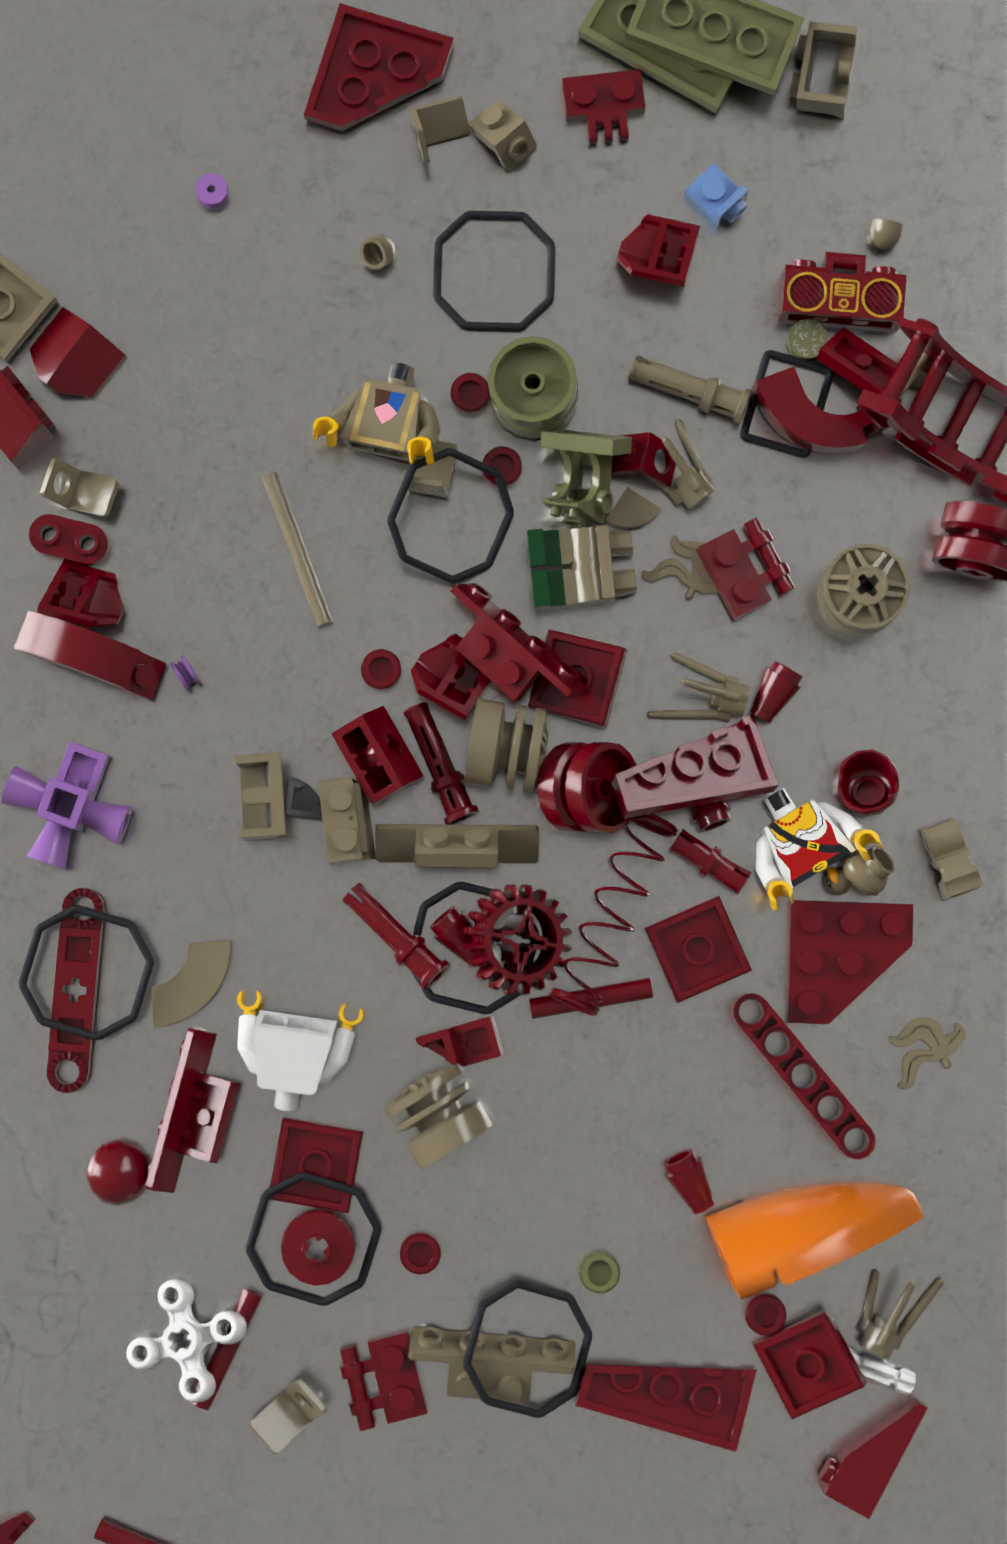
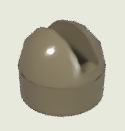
(885, 233)
(377, 251)

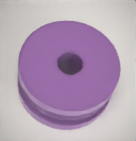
(212, 182)
(185, 673)

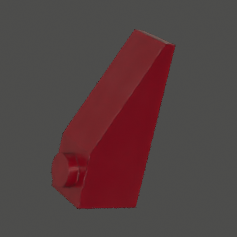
(868, 1462)

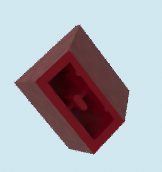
(22, 422)

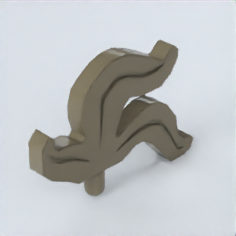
(696, 581)
(932, 1034)

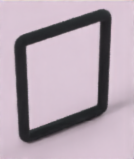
(752, 402)

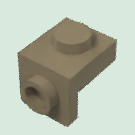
(504, 133)

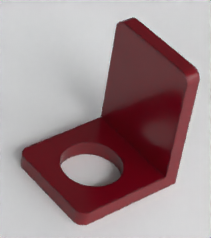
(642, 459)

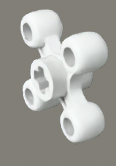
(172, 1345)

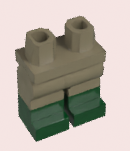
(590, 574)

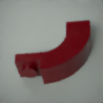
(803, 423)
(89, 654)

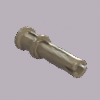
(708, 393)

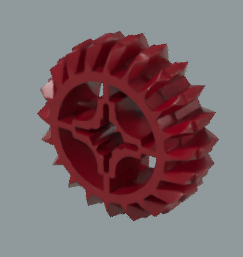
(521, 924)

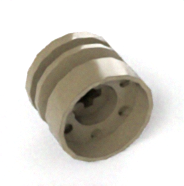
(862, 614)
(505, 745)
(438, 1116)

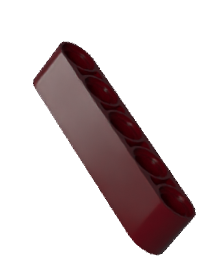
(820, 1085)

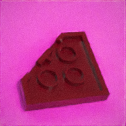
(373, 66)
(839, 953)

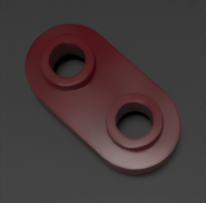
(68, 539)

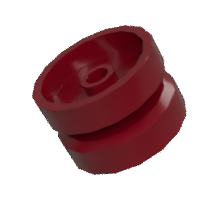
(974, 541)
(578, 788)

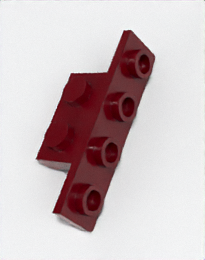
(506, 651)
(194, 1115)

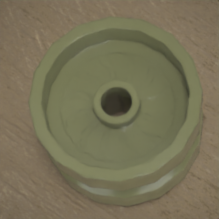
(554, 383)

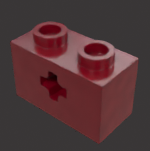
(377, 754)

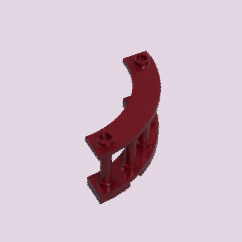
(911, 433)

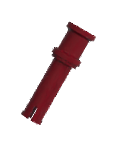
(447, 782)
(408, 949)

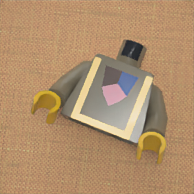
(385, 419)

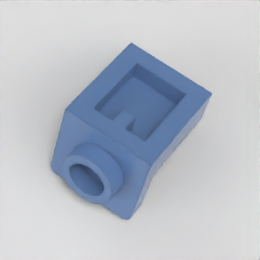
(717, 196)

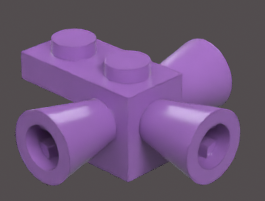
(67, 803)

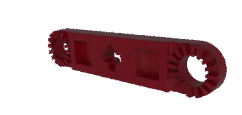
(76, 958)

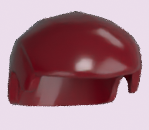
(868, 782)
(117, 1172)

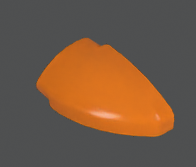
(806, 1230)

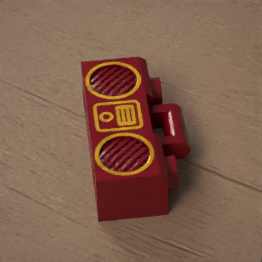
(842, 299)

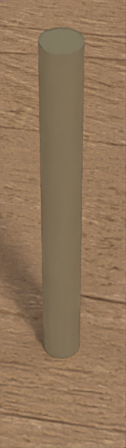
(297, 550)

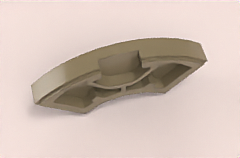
(193, 985)

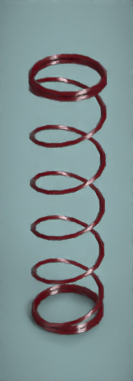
(580, 1002)

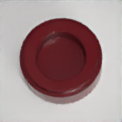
(470, 393)
(507, 462)
(381, 669)
(420, 1253)
(765, 1314)

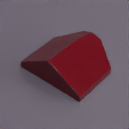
(660, 250)
(74, 356)
(83, 596)
(449, 678)

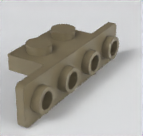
(457, 844)
(499, 1361)

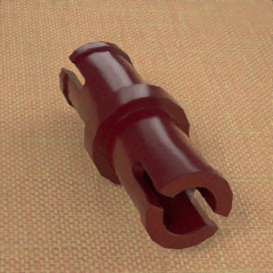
(710, 861)

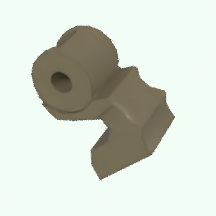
(949, 855)

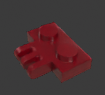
(604, 101)

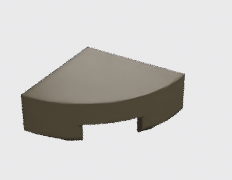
(632, 511)

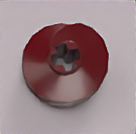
(338, 1252)

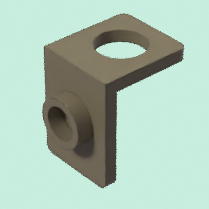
(439, 122)
(437, 477)
(83, 490)
(286, 1416)

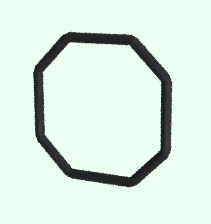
(494, 325)
(498, 539)
(418, 930)
(30, 958)
(296, 1293)
(474, 1336)

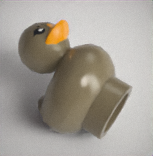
(866, 875)

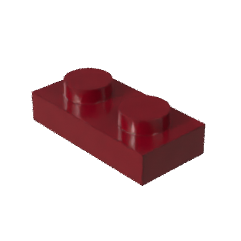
(857, 361)

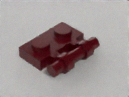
(735, 574)
(396, 1378)

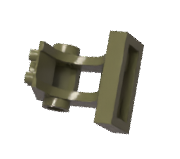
(581, 448)

